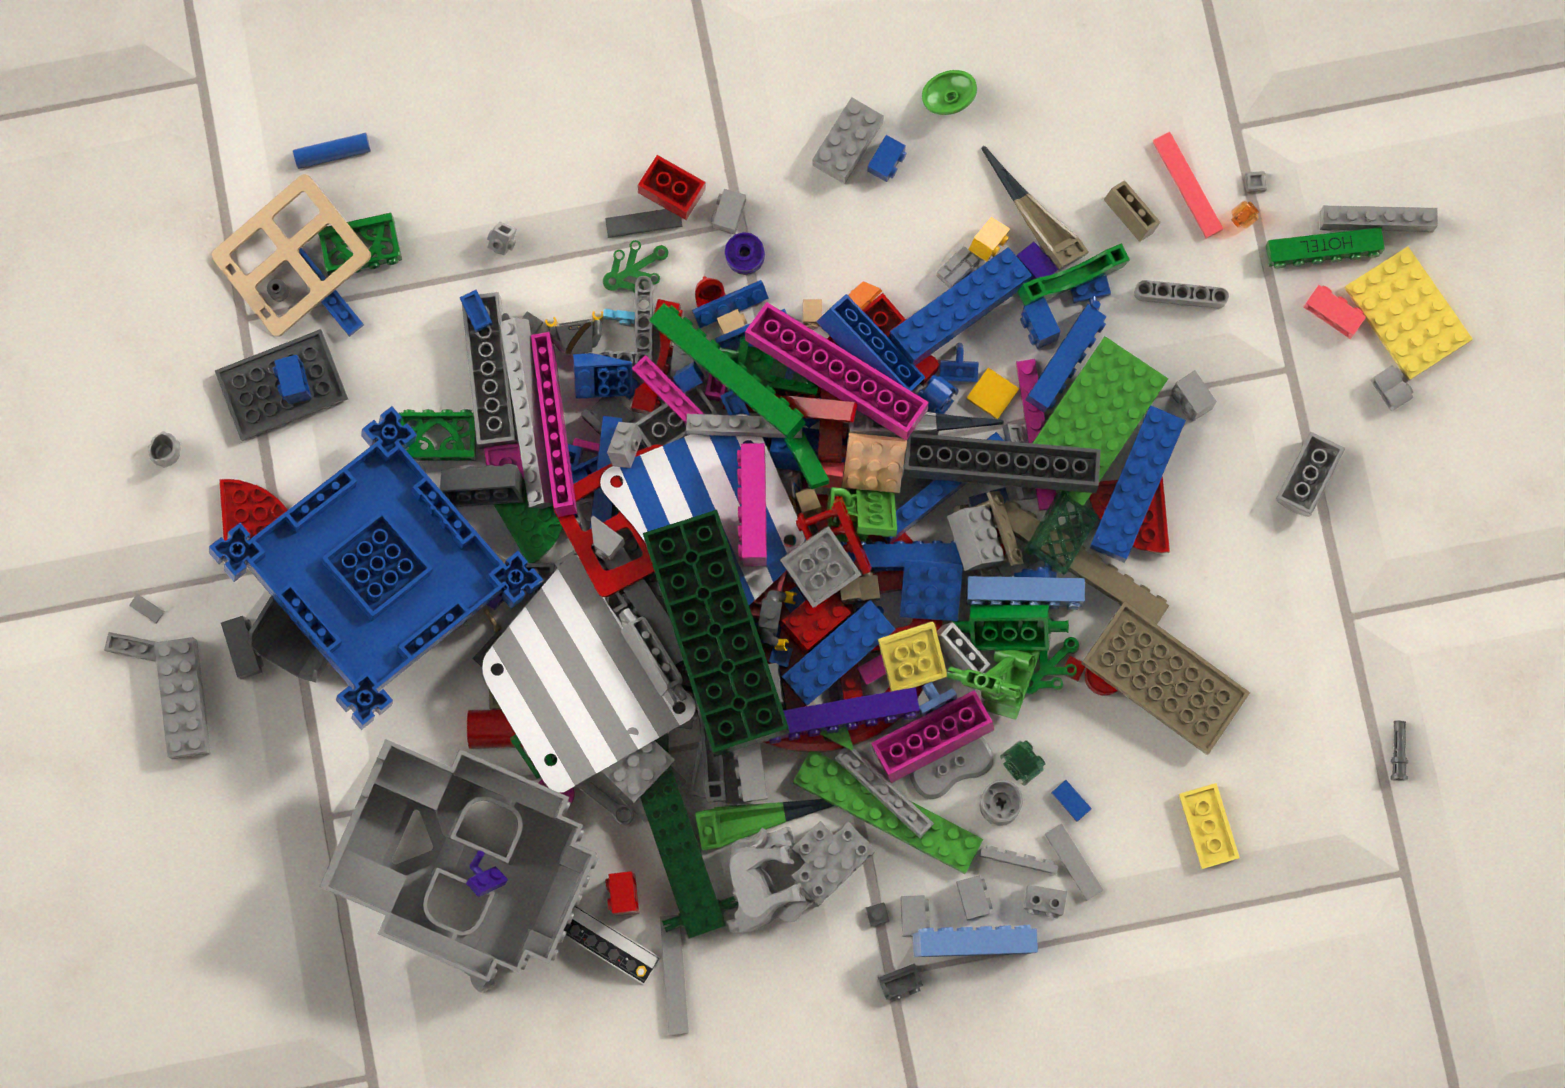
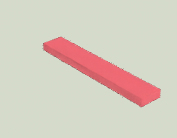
(1187, 185)

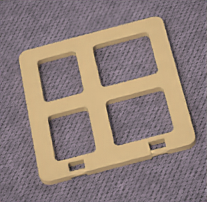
(289, 251)

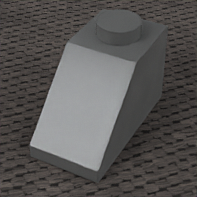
(605, 540)

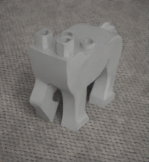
(755, 888)

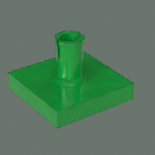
(740, 354)

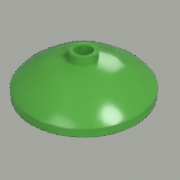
(949, 92)

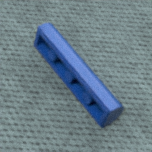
(331, 150)

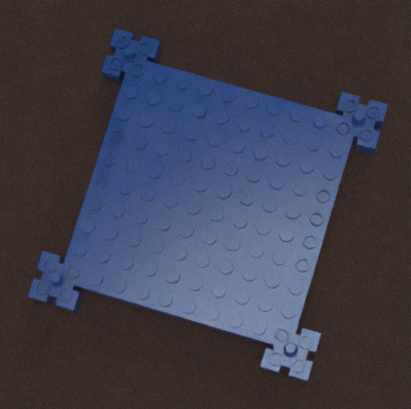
(375, 566)

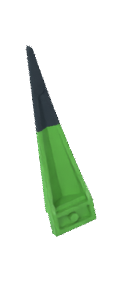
(730, 823)

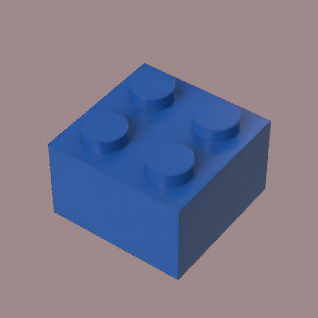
(1040, 323)
(292, 379)

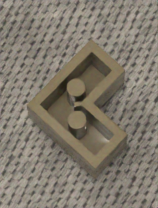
(861, 590)

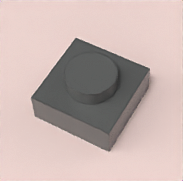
(877, 914)

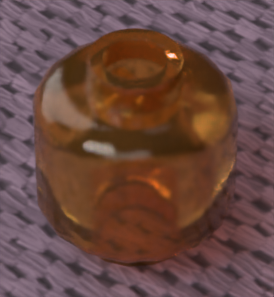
(1244, 214)

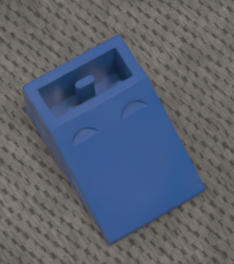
(601, 376)

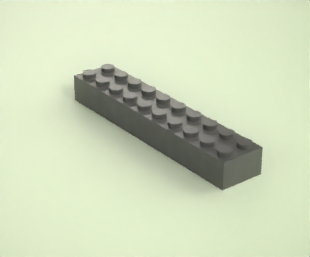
(1002, 463)

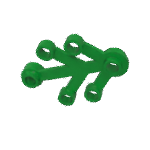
(631, 268)
(1048, 667)

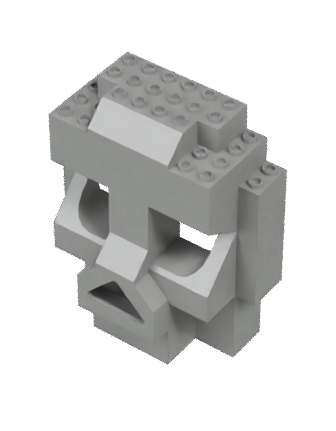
(541, 864)

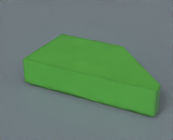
(841, 737)

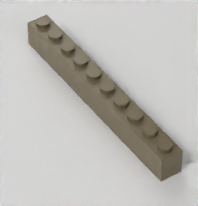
(1089, 566)

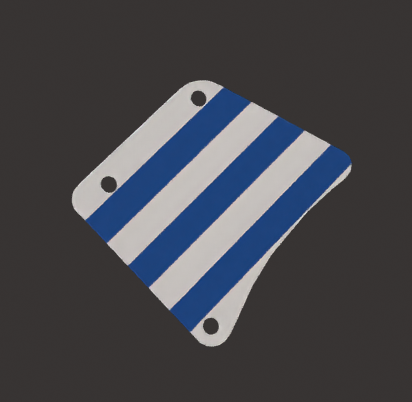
(700, 477)

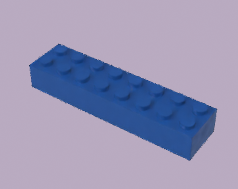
(960, 306)
(1137, 484)

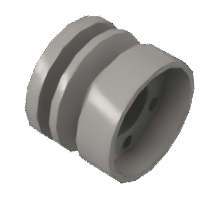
(1006, 793)

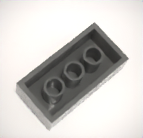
(483, 485)

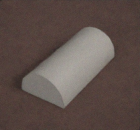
(1309, 474)

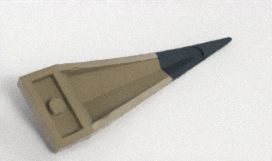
(1051, 234)

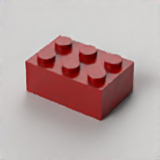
(671, 187)
(812, 625)
(623, 893)

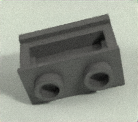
(900, 982)

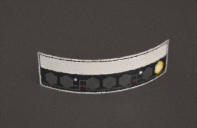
(611, 945)

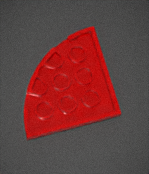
(247, 505)
(1153, 531)

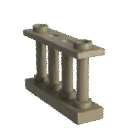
(1007, 536)

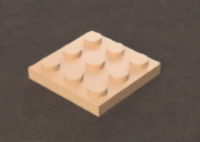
(874, 462)

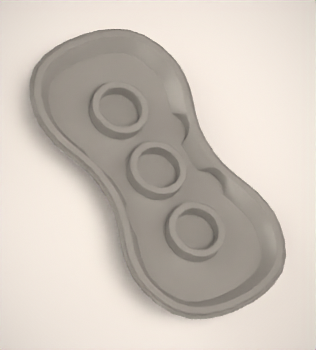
(940, 775)

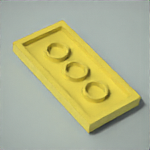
(1209, 826)

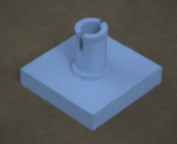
(935, 700)

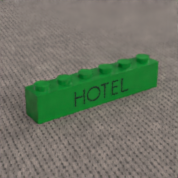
(1325, 247)

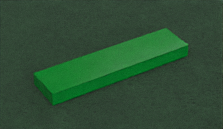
(807, 461)

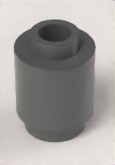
(279, 295)

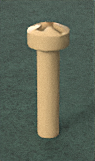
(493, 622)

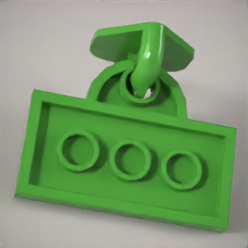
(870, 509)

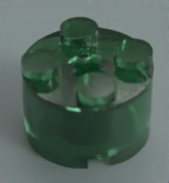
(1023, 762)

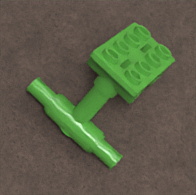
(1004, 684)

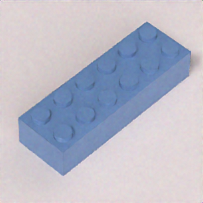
(1026, 591)
(975, 942)

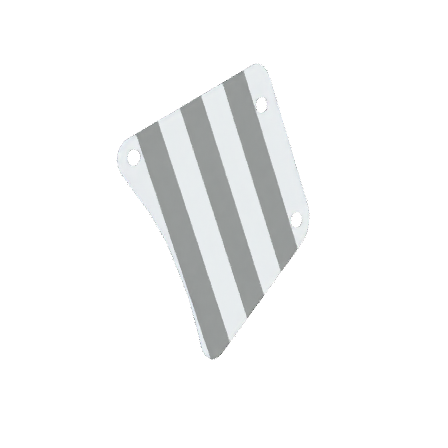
(575, 682)

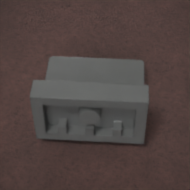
(606, 407)

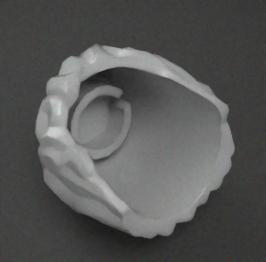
(164, 449)

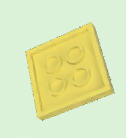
(912, 657)

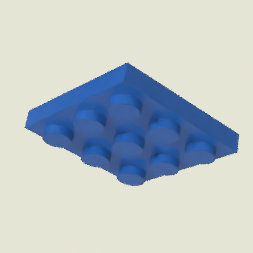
(931, 590)

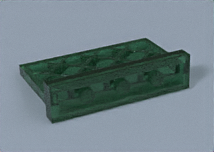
(1047, 525)

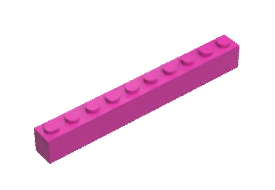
(553, 424)

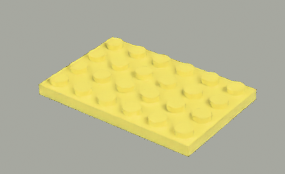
(1408, 313)

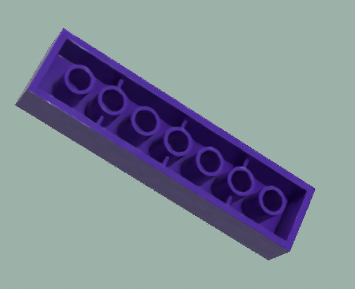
(850, 713)

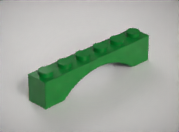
(1060, 282)

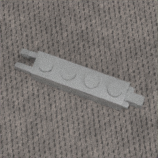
(652, 656)

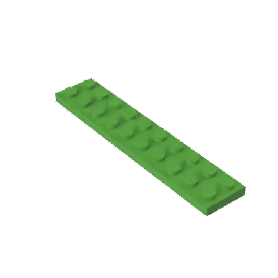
(838, 787)

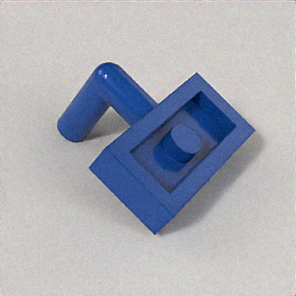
(1091, 290)
(959, 369)
(1044, 572)

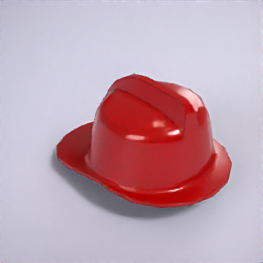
(708, 290)

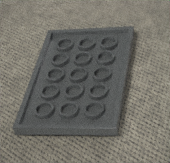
(253, 390)

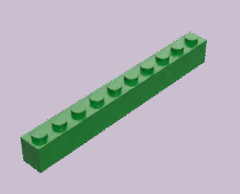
(729, 373)

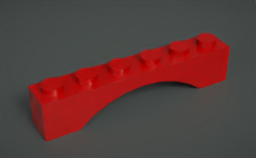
(645, 399)

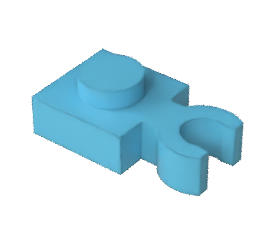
(624, 317)

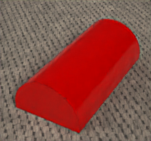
(489, 729)

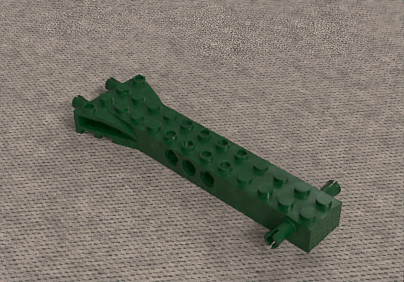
(682, 858)

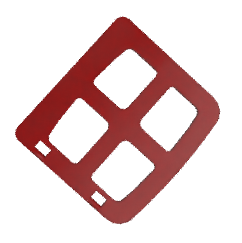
(616, 579)

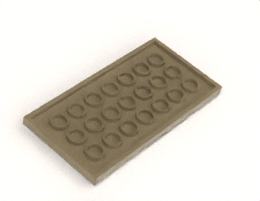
(1165, 678)

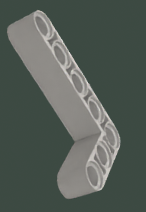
(639, 331)

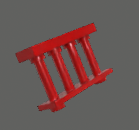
(846, 527)

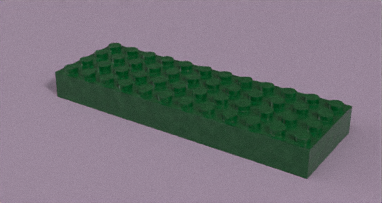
(716, 633)

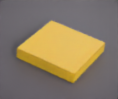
(992, 393)

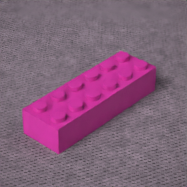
(753, 509)
(933, 736)

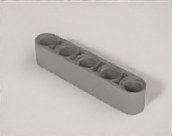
(1172, 297)

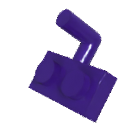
(484, 881)

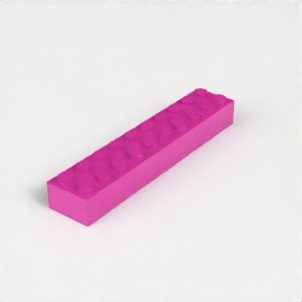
(836, 370)

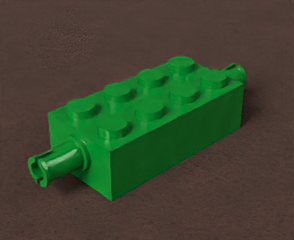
(1011, 627)

